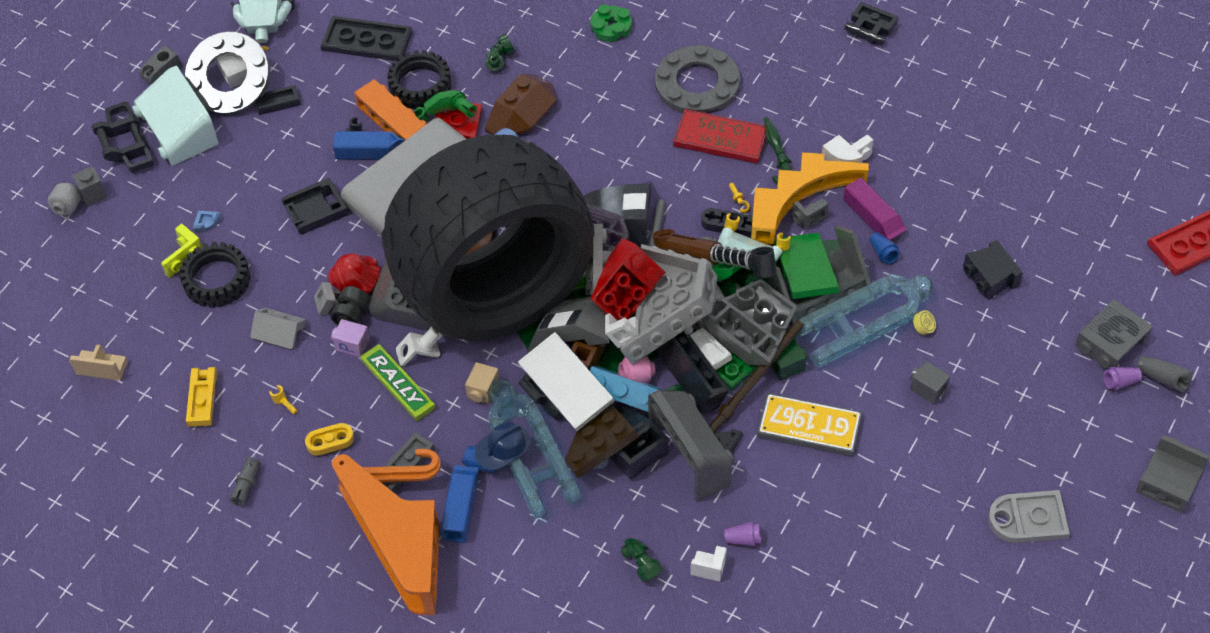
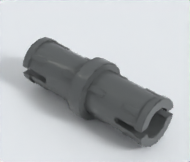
(245, 481)

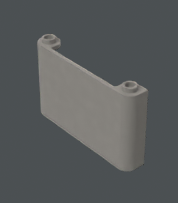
(374, 189)

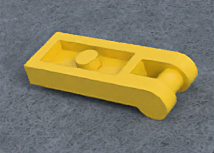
(201, 397)

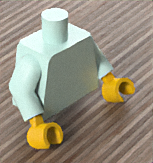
(733, 239)

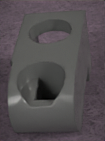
(158, 64)

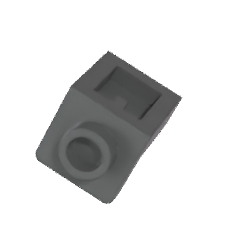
(811, 215)

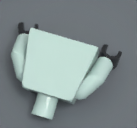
(261, 16)

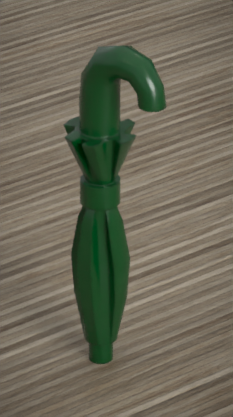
(775, 141)

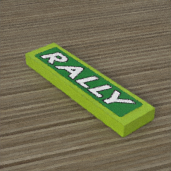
(398, 382)

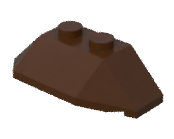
(522, 105)

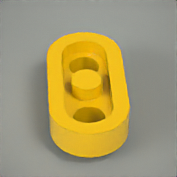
(329, 439)

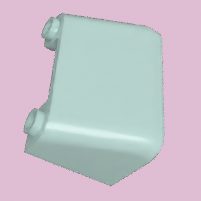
(176, 117)

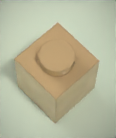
(480, 381)

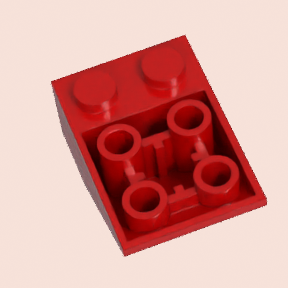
(625, 280)

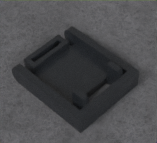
(310, 209)

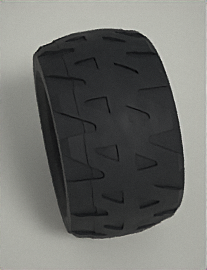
(459, 201)

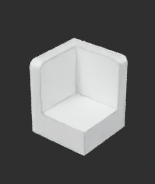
(622, 330)
(709, 565)

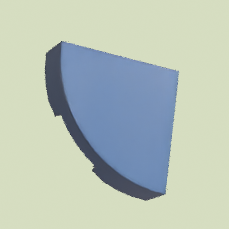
(205, 221)

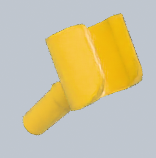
(280, 398)

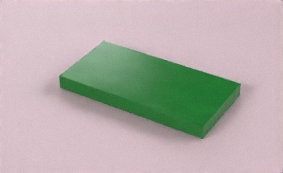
(808, 267)

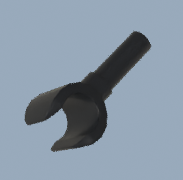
(353, 125)

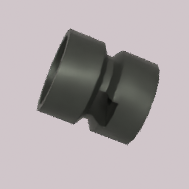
(350, 306)

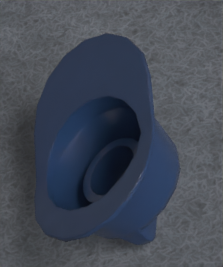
(502, 446)

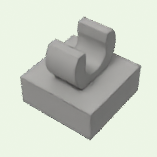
(325, 298)

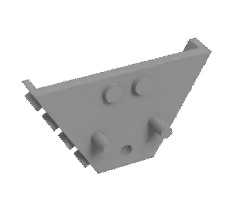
(674, 303)

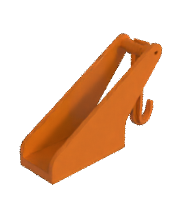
(398, 529)

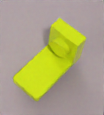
(188, 242)

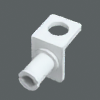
(419, 344)

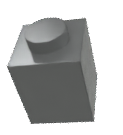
(89, 186)
(929, 382)

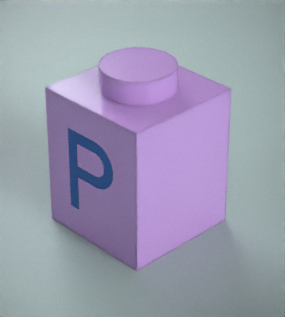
(350, 338)

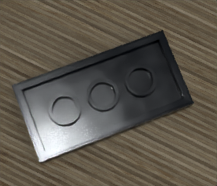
(366, 38)

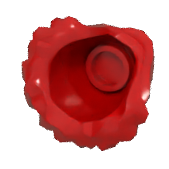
(355, 272)

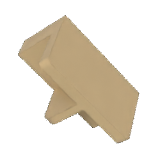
(99, 364)

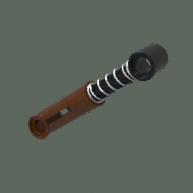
(759, 260)

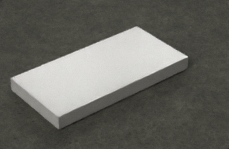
(566, 381)

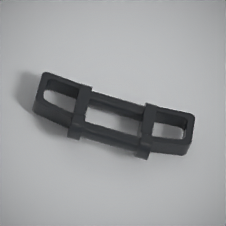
(105, 130)

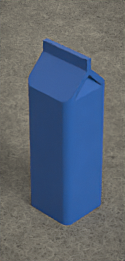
(364, 144)
(459, 504)

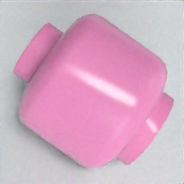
(639, 371)

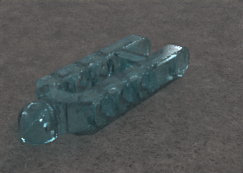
(916, 290)
(508, 405)

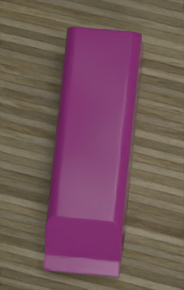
(873, 209)

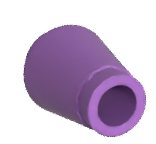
(1120, 377)
(744, 534)

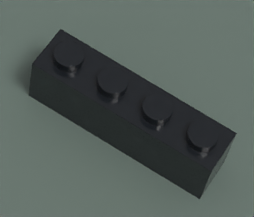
(693, 372)

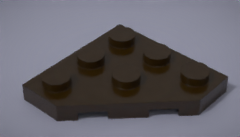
(599, 440)

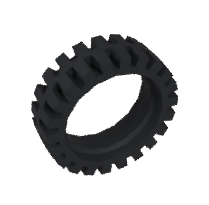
(413, 62)
(211, 254)

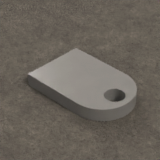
(1030, 517)

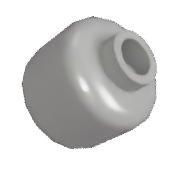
(64, 199)

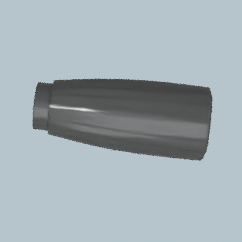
(1165, 372)

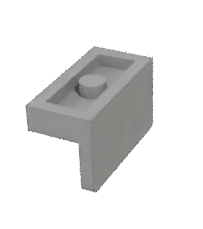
(276, 327)

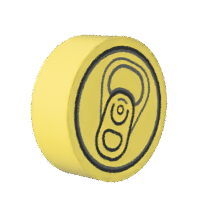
(924, 322)

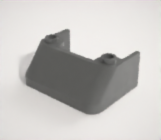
(847, 267)
(390, 306)
(694, 440)

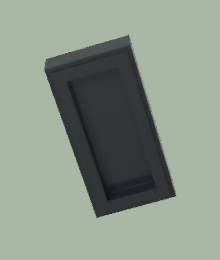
(278, 100)

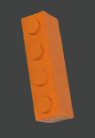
(387, 110)

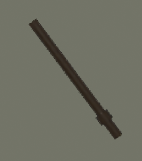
(727, 410)

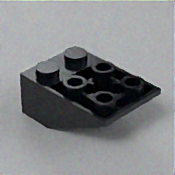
(644, 450)

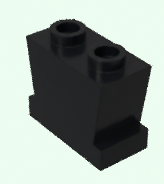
(992, 269)

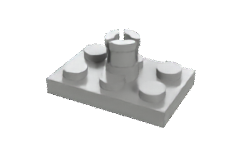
(597, 259)

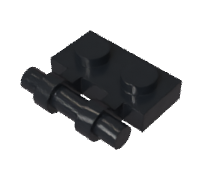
(874, 19)

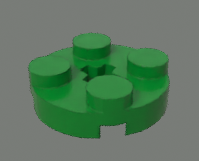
(605, 14)

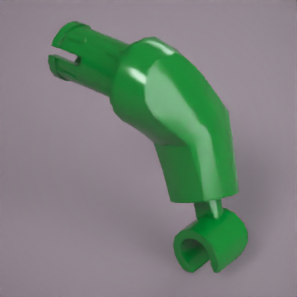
(445, 101)

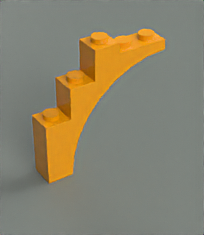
(793, 186)

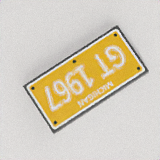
(809, 424)

